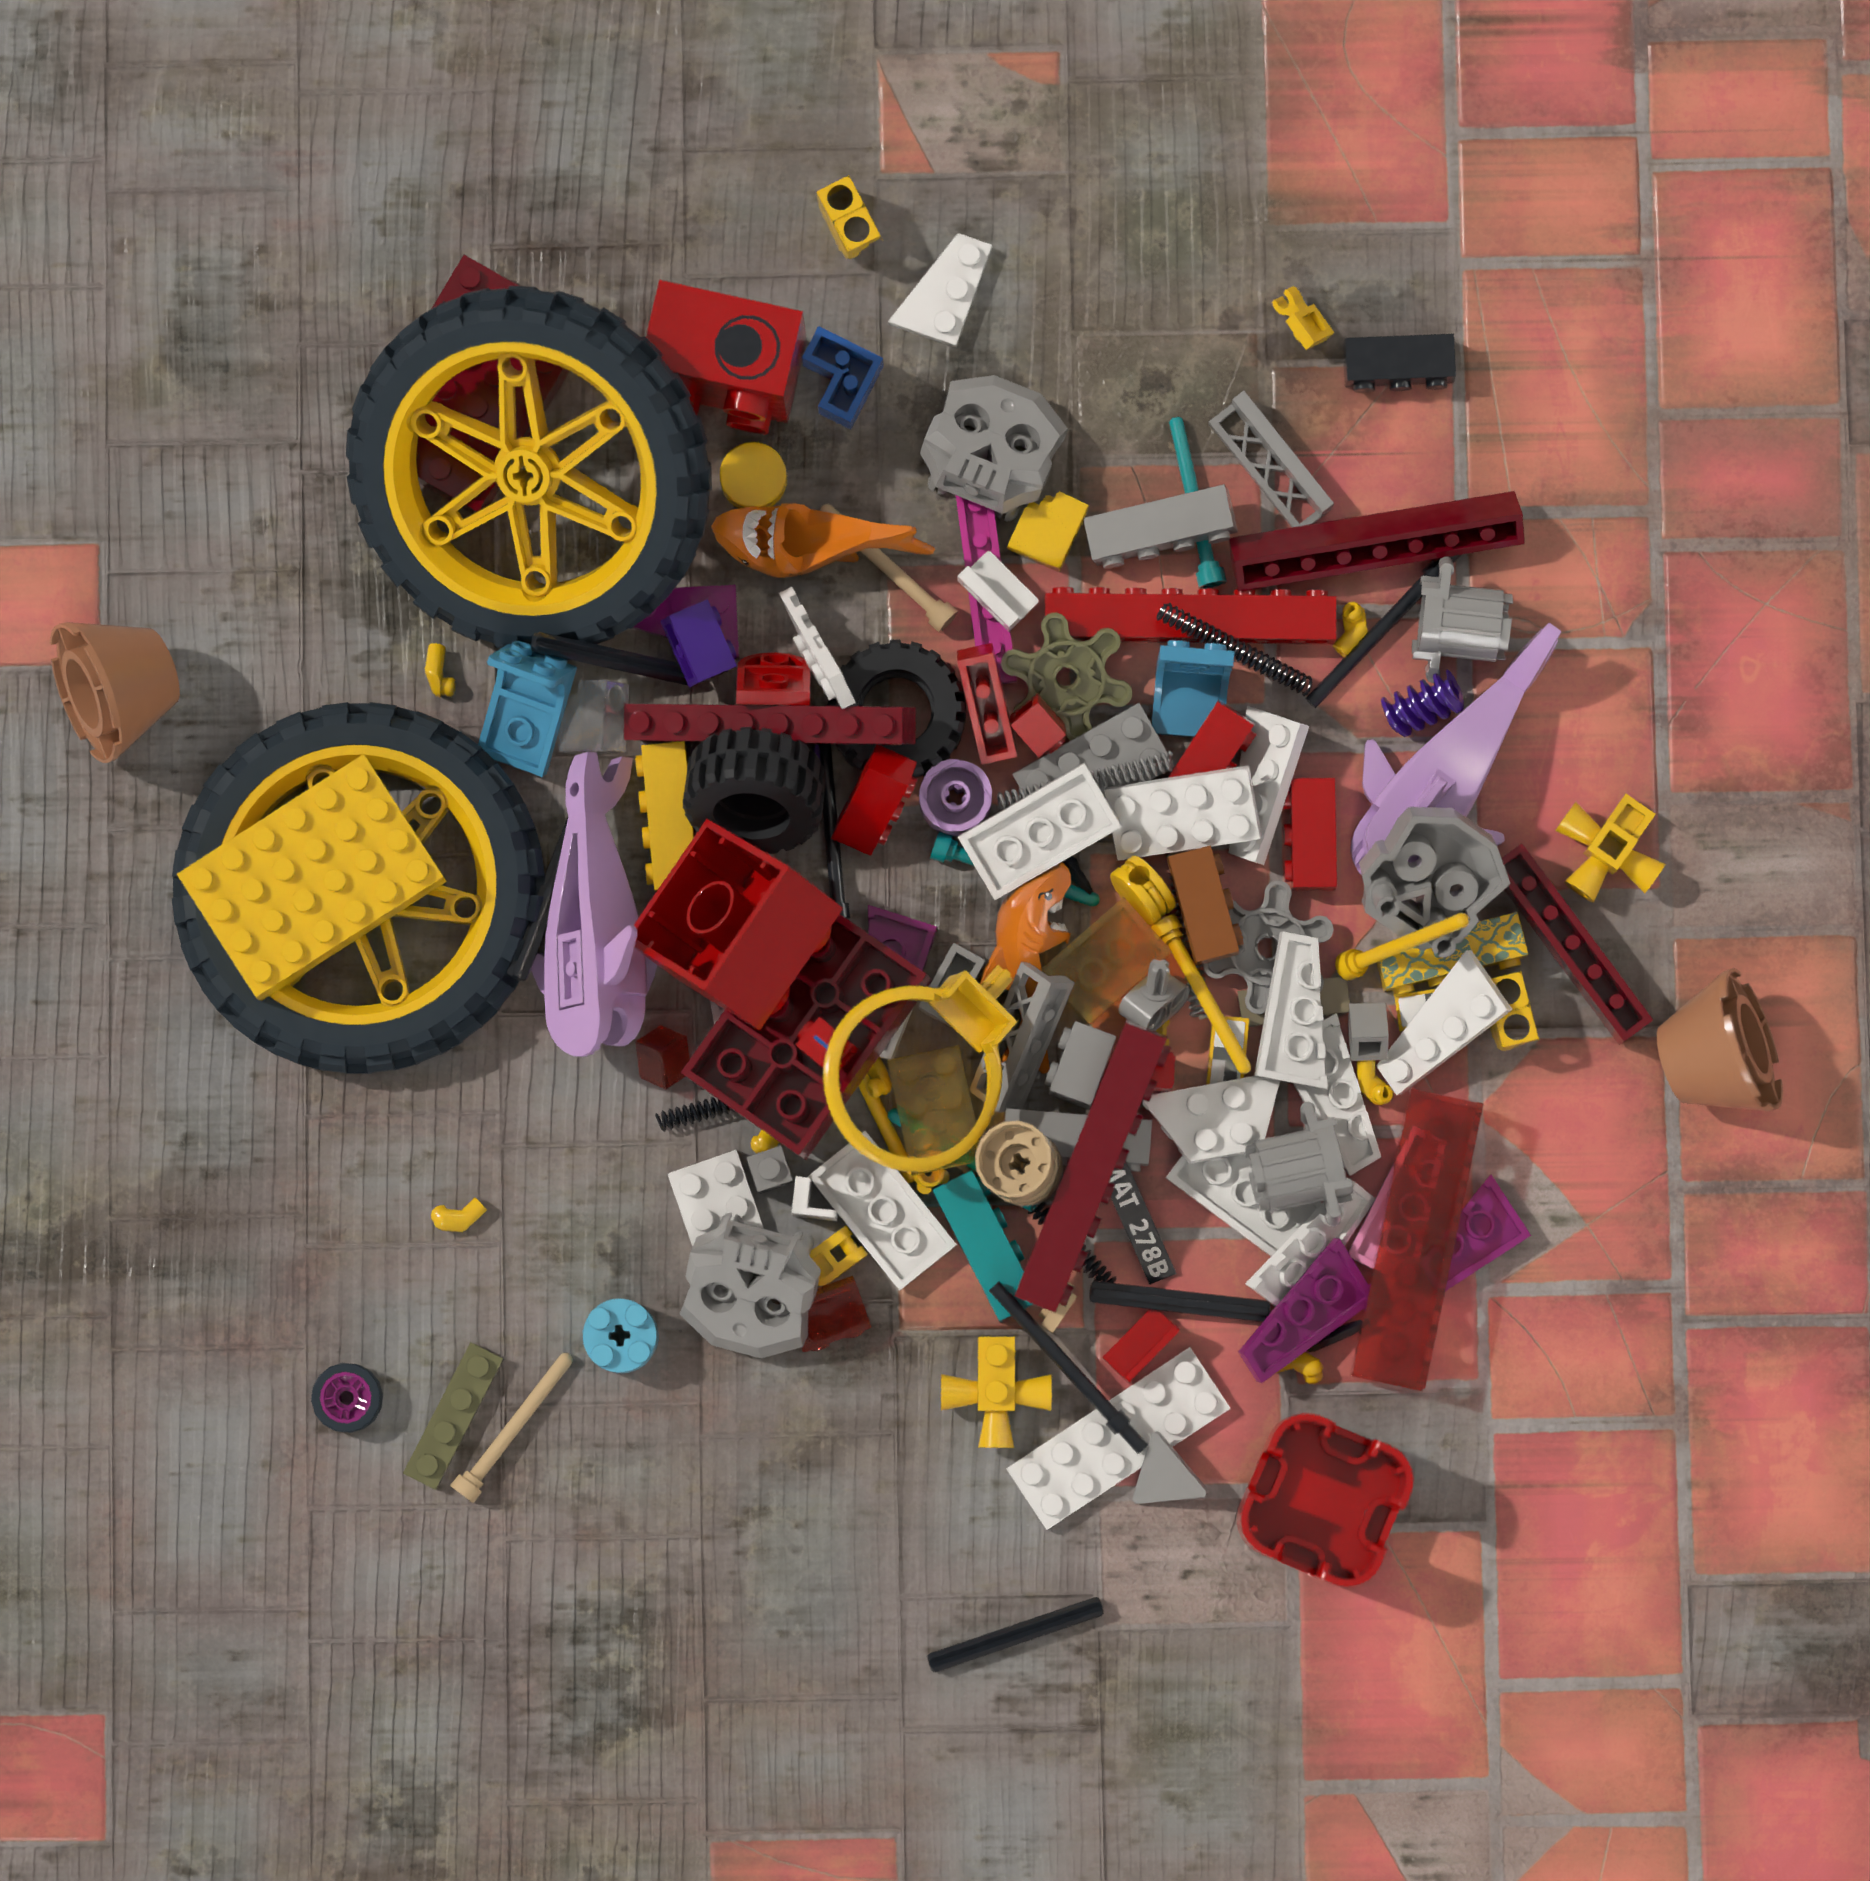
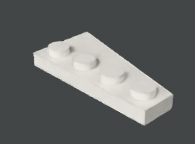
(815, 652)
(1292, 1025)

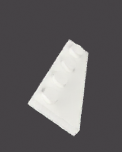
(1272, 766)
(1448, 1021)
(1343, 1102)
(1306, 1244)

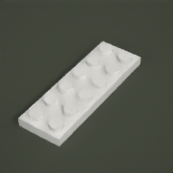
(1092, 1459)

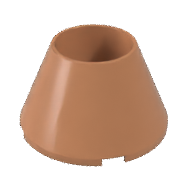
(113, 683)
(1721, 1049)

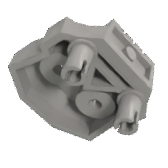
(984, 461)
(1449, 854)
(754, 1269)

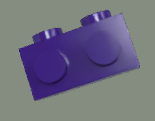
(699, 642)

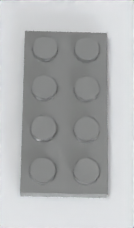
(1112, 742)

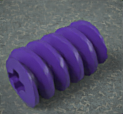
(1423, 705)

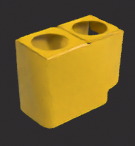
(856, 209)
(1048, 530)
(1520, 1007)

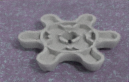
(1261, 924)

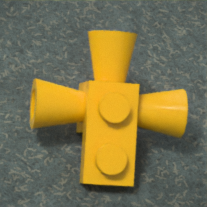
(1610, 847)
(996, 1391)

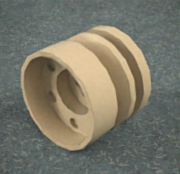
(1001, 1154)

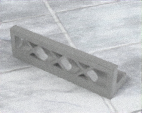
(1282, 455)
(1030, 1042)

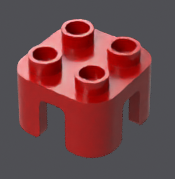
(1324, 1499)

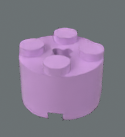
(960, 777)

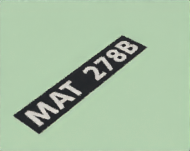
(1140, 1226)

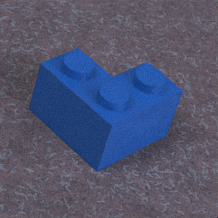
(850, 371)

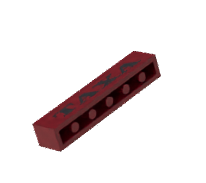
(1573, 946)

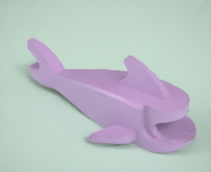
(1456, 760)
(590, 965)

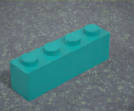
(982, 1237)

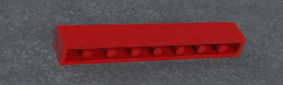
(1245, 616)

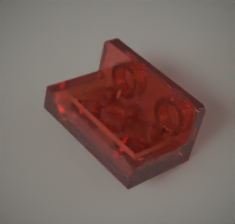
(835, 1315)

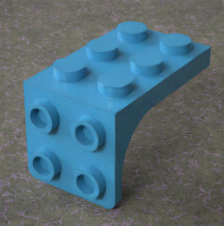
(1189, 686)
(526, 707)

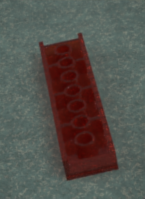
(1416, 1240)

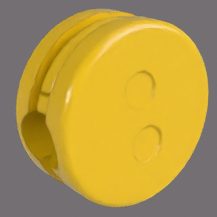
(753, 475)
(1143, 889)

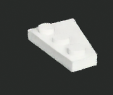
(945, 293)

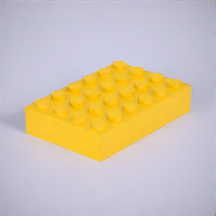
(311, 877)

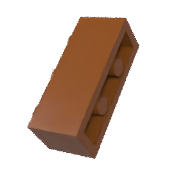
(1204, 905)

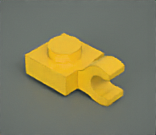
(1305, 321)

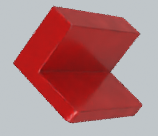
(1141, 1344)

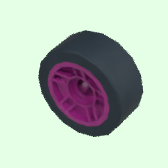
(327, 1398)

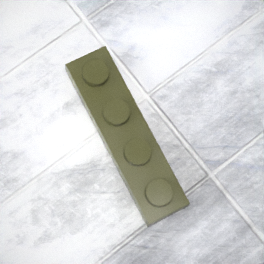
(453, 1416)

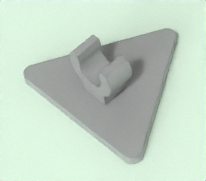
(1166, 1475)

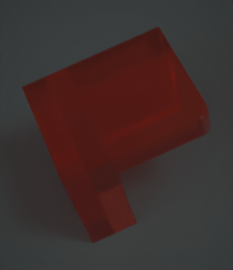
(662, 1056)

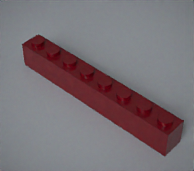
(1376, 540)
(803, 723)
(1091, 1167)

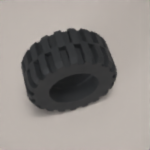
(934, 678)
(756, 787)

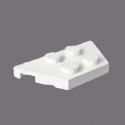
(1216, 1117)

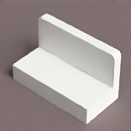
(998, 590)
(801, 1202)

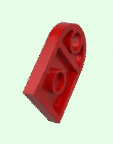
(773, 680)

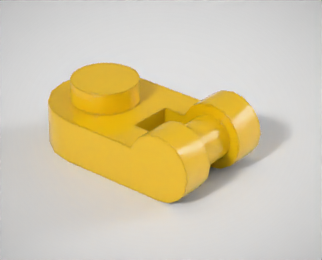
(827, 1263)

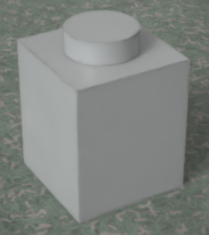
(1368, 1031)
(770, 1169)

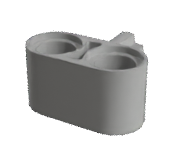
(1155, 997)

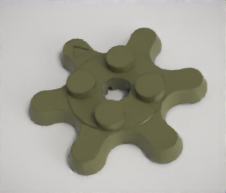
(1088, 661)

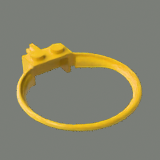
(973, 1013)

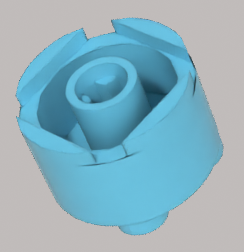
(636, 1349)

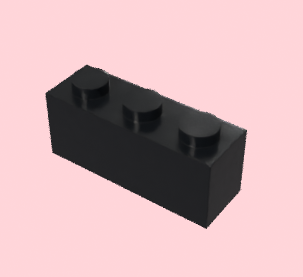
(1399, 362)

